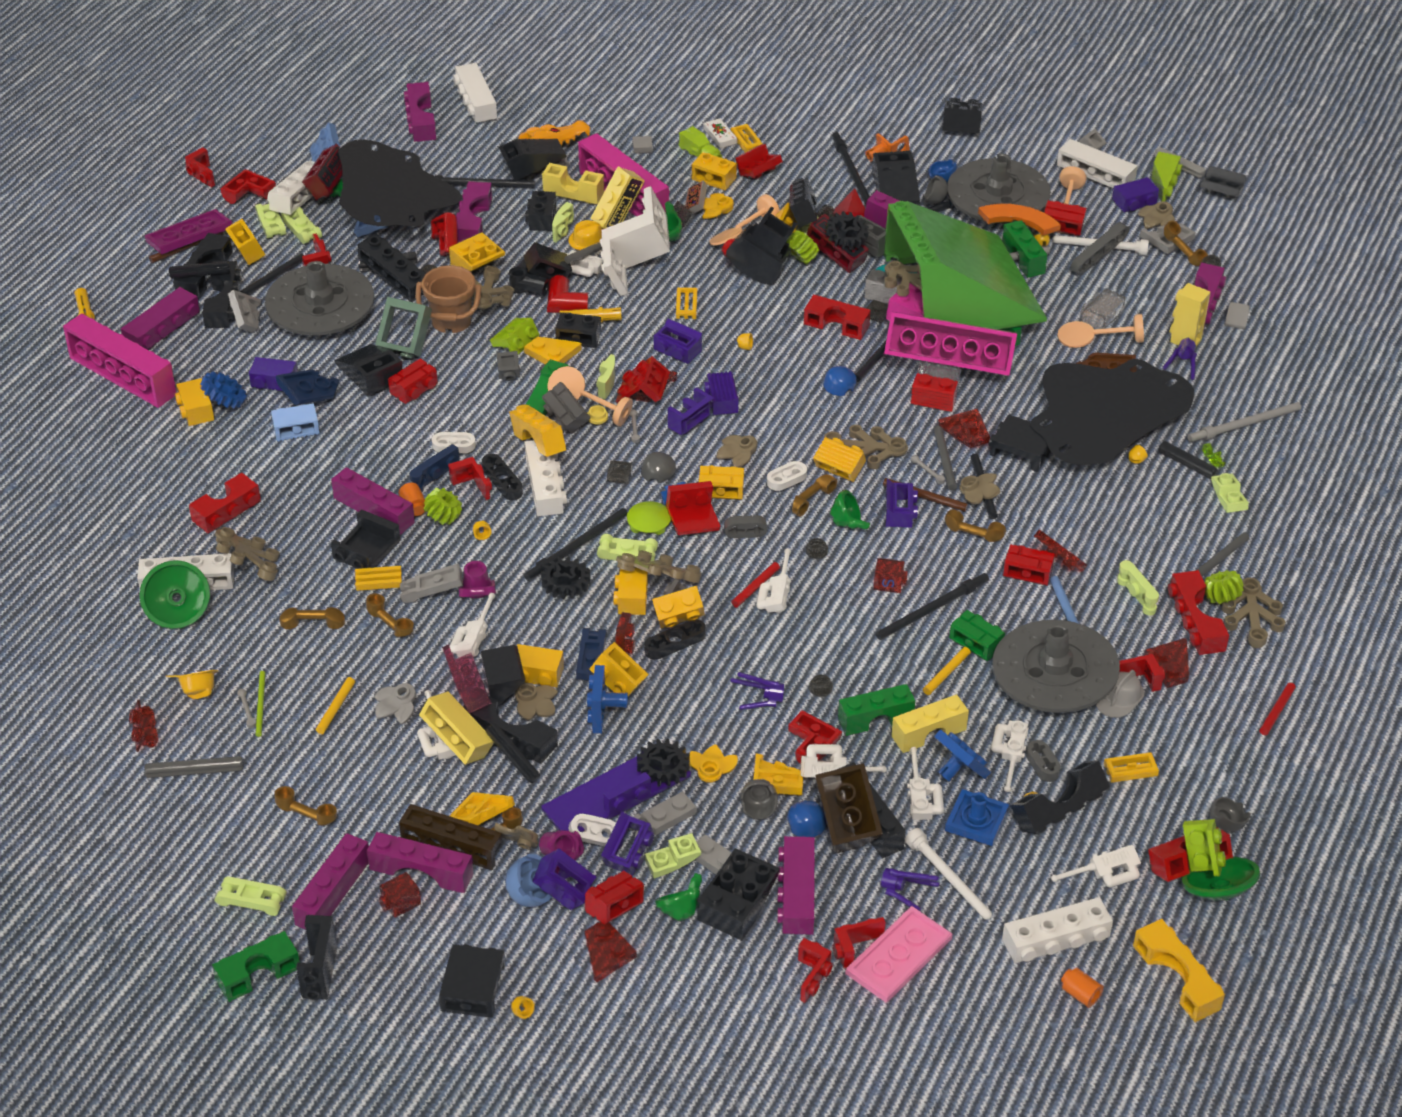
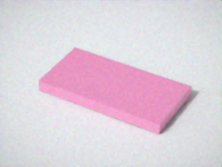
(898, 954)

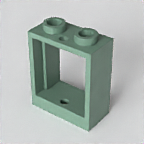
(424, 314)

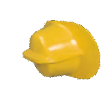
(585, 234)
(197, 684)

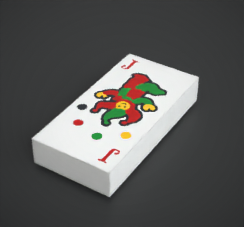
(720, 133)

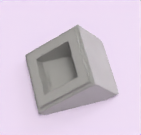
(1093, 140)
(1237, 315)

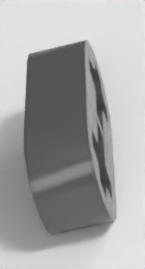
(745, 526)
(1038, 762)

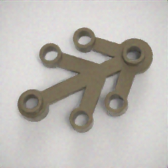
(896, 270)
(491, 275)
(891, 447)
(251, 549)
(657, 567)
(1252, 592)

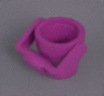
(476, 581)
(565, 840)

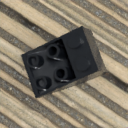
(962, 116)
(531, 155)
(896, 175)
(370, 367)
(737, 894)

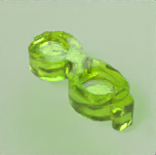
(1214, 458)

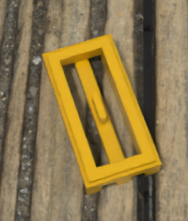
(743, 138)
(686, 312)
(378, 578)
(1132, 770)

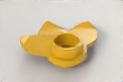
(717, 205)
(712, 763)

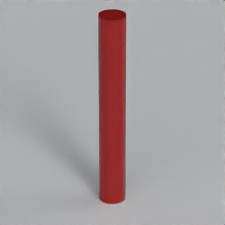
(754, 585)
(1277, 708)

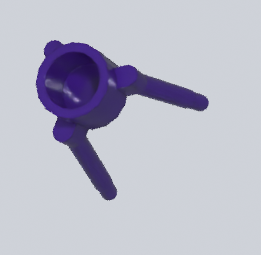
(1184, 351)
(772, 690)
(895, 880)

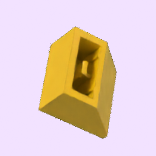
(475, 252)

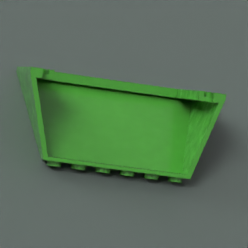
(962, 269)

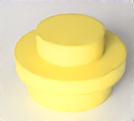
(598, 415)

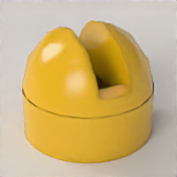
(1043, 239)
(745, 341)
(1137, 454)
(486, 530)
(525, 1003)

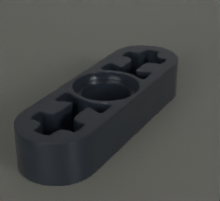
(516, 488)
(660, 645)

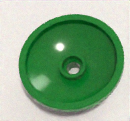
(169, 580)
(1235, 879)

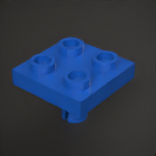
(599, 699)
(961, 755)
(977, 817)

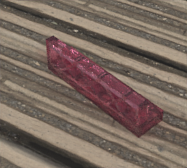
(467, 680)

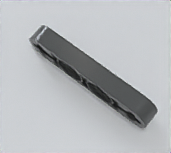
(1099, 248)

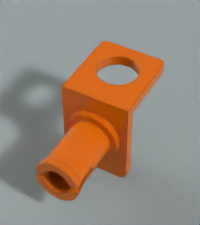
(885, 146)

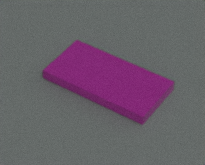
(187, 231)

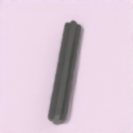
(191, 767)

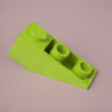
(1166, 173)

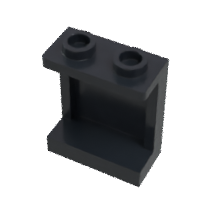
(1019, 438)
(367, 542)
(316, 976)
(471, 980)

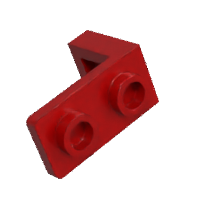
(197, 166)
(321, 253)
(469, 470)
(1146, 666)
(855, 933)
(819, 959)

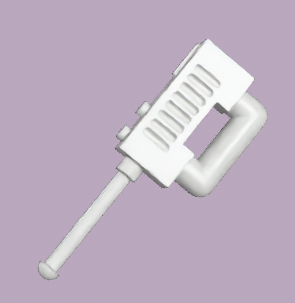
(587, 265)
(779, 590)
(474, 634)
(440, 748)
(1014, 748)
(811, 766)
(918, 790)
(1103, 865)

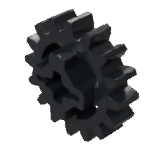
(847, 230)
(565, 577)
(664, 761)

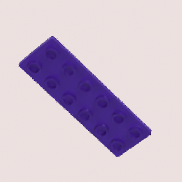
(605, 795)

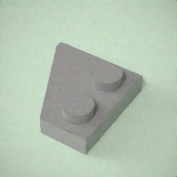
(1159, 240)
(245, 310)

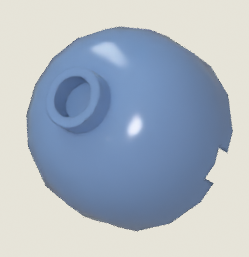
(520, 884)

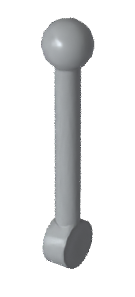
(635, 437)
(940, 479)
(251, 722)

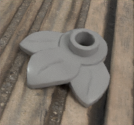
(394, 703)

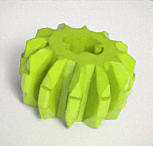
(802, 247)
(442, 506)
(1223, 586)

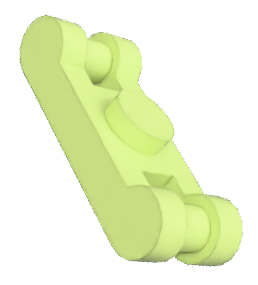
(270, 221)
(301, 226)
(614, 547)
(1138, 586)
(251, 895)

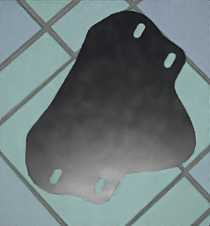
(389, 185)
(1107, 408)

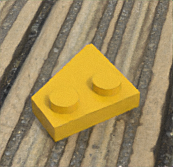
(548, 348)
(784, 778)
(482, 807)

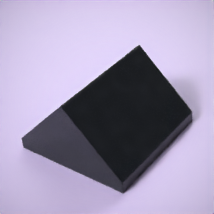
(502, 671)

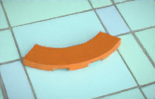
(1008, 212)

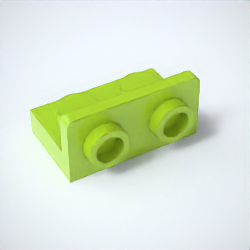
(516, 334)
(1203, 847)

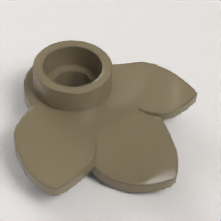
(1155, 216)
(737, 449)
(979, 487)
(535, 700)
(524, 837)

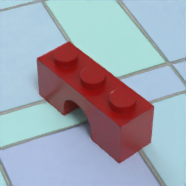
(823, 310)
(212, 513)
(1171, 858)

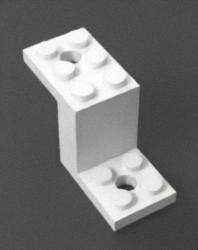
(634, 241)

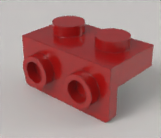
(757, 161)

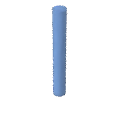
(1063, 600)

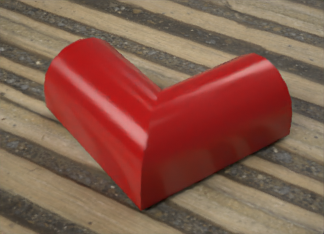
(247, 182)
(445, 229)
(561, 299)
(813, 732)

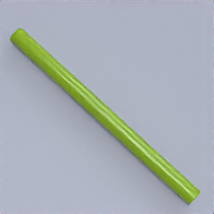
(260, 703)

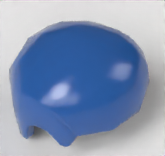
(943, 169)
(839, 380)
(806, 819)

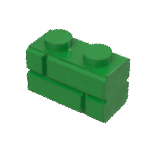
(976, 634)

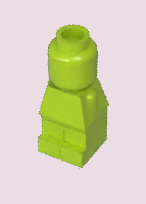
(696, 142)

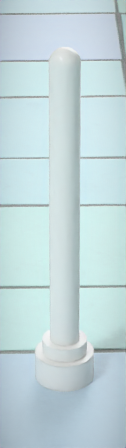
(1139, 247)
(918, 840)

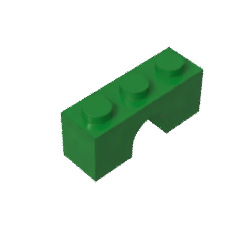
(1031, 254)
(859, 710)
(273, 954)

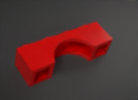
(1205, 632)

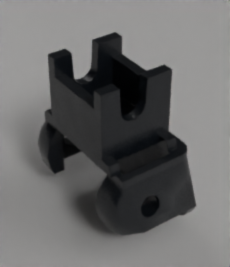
(758, 249)

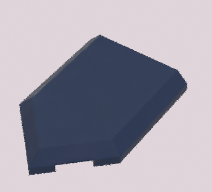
(307, 386)

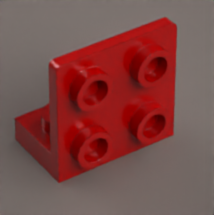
(648, 376)
(692, 508)

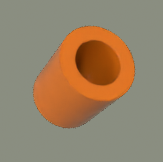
(413, 494)
(1082, 986)

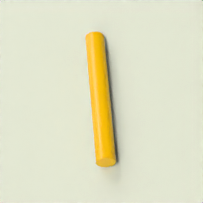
(946, 670)
(335, 705)

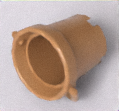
(450, 297)

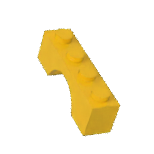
(531, 423)
(1160, 945)

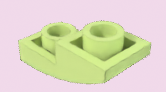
(561, 220)
(606, 380)
(1229, 493)
(677, 854)

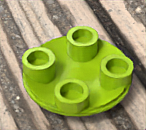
(648, 518)

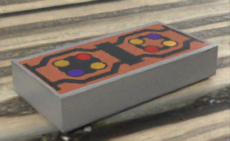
(696, 197)

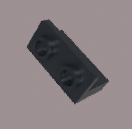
(1223, 181)

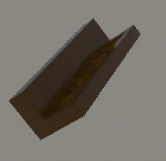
(450, 833)

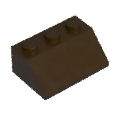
(848, 807)

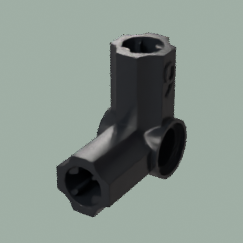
(524, 281)

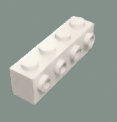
(475, 92)
(1096, 164)
(290, 192)
(545, 481)
(215, 567)
(1057, 930)

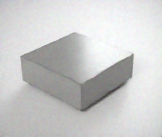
(642, 144)

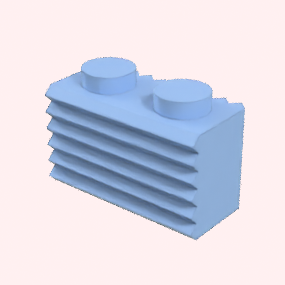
(295, 422)

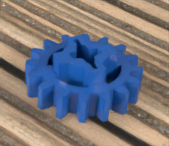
(223, 389)

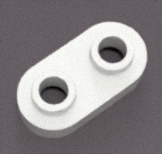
(463, 440)
(786, 475)
(593, 828)

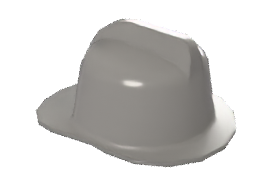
(1123, 697)

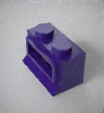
(678, 348)
(697, 411)
(896, 515)
(635, 856)
(556, 885)

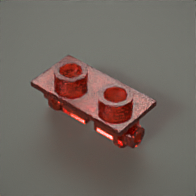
(140, 718)

